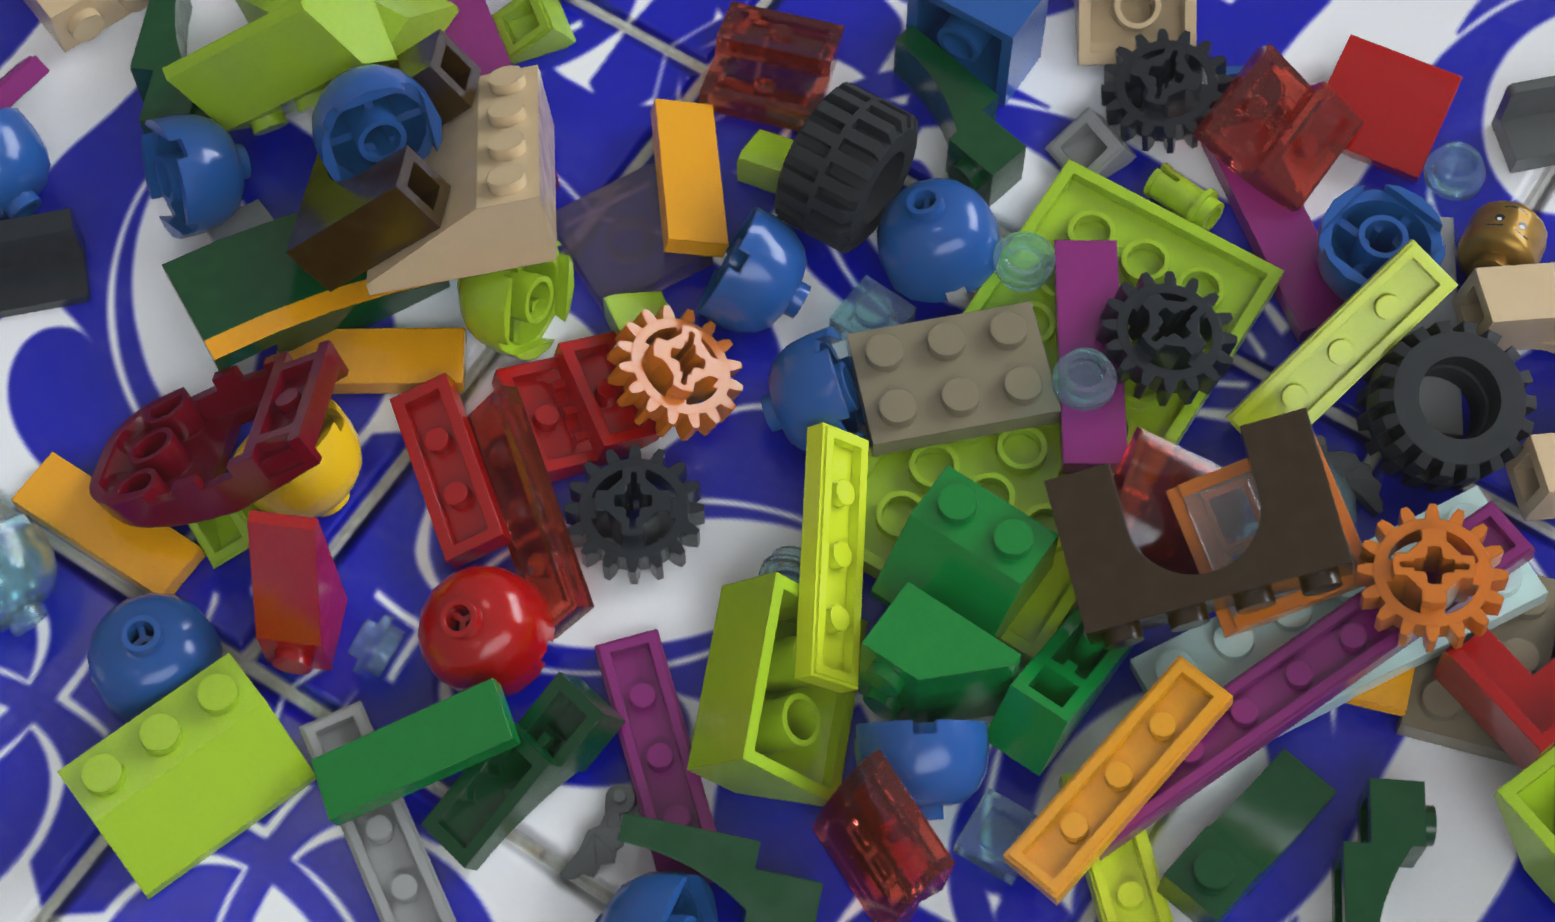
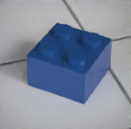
(987, 37)

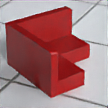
(1502, 695)

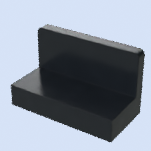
(42, 263)

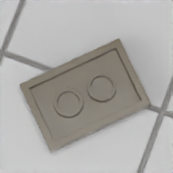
(952, 378)
(1438, 717)

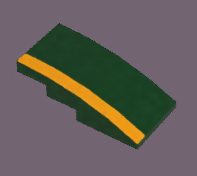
(254, 296)

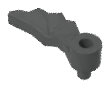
(1358, 476)
(601, 841)

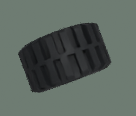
(846, 167)
(1486, 380)

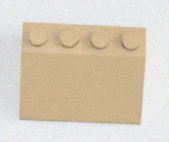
(500, 190)

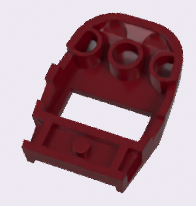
(174, 453)

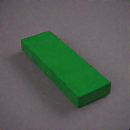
(415, 752)

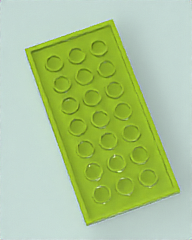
(1019, 461)

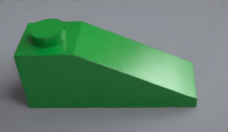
(1053, 695)

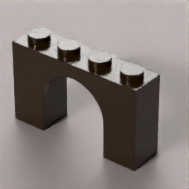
(398, 201)
(1294, 546)

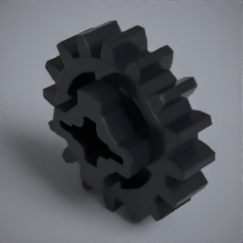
(1166, 85)
(1174, 320)
(606, 507)

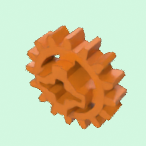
(674, 372)
(1406, 578)

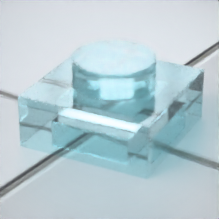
(871, 308)
(991, 832)

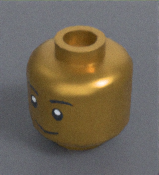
(1501, 236)

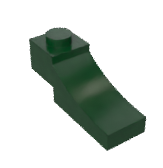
(158, 45)
(965, 109)
(489, 799)
(1392, 834)
(1246, 840)
(731, 866)

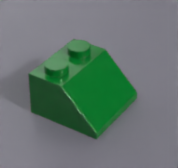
(969, 553)
(932, 663)

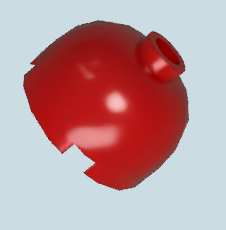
(484, 628)

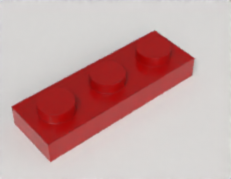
(450, 471)

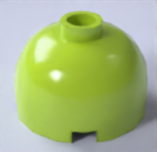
(516, 305)

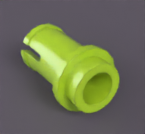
(1184, 197)

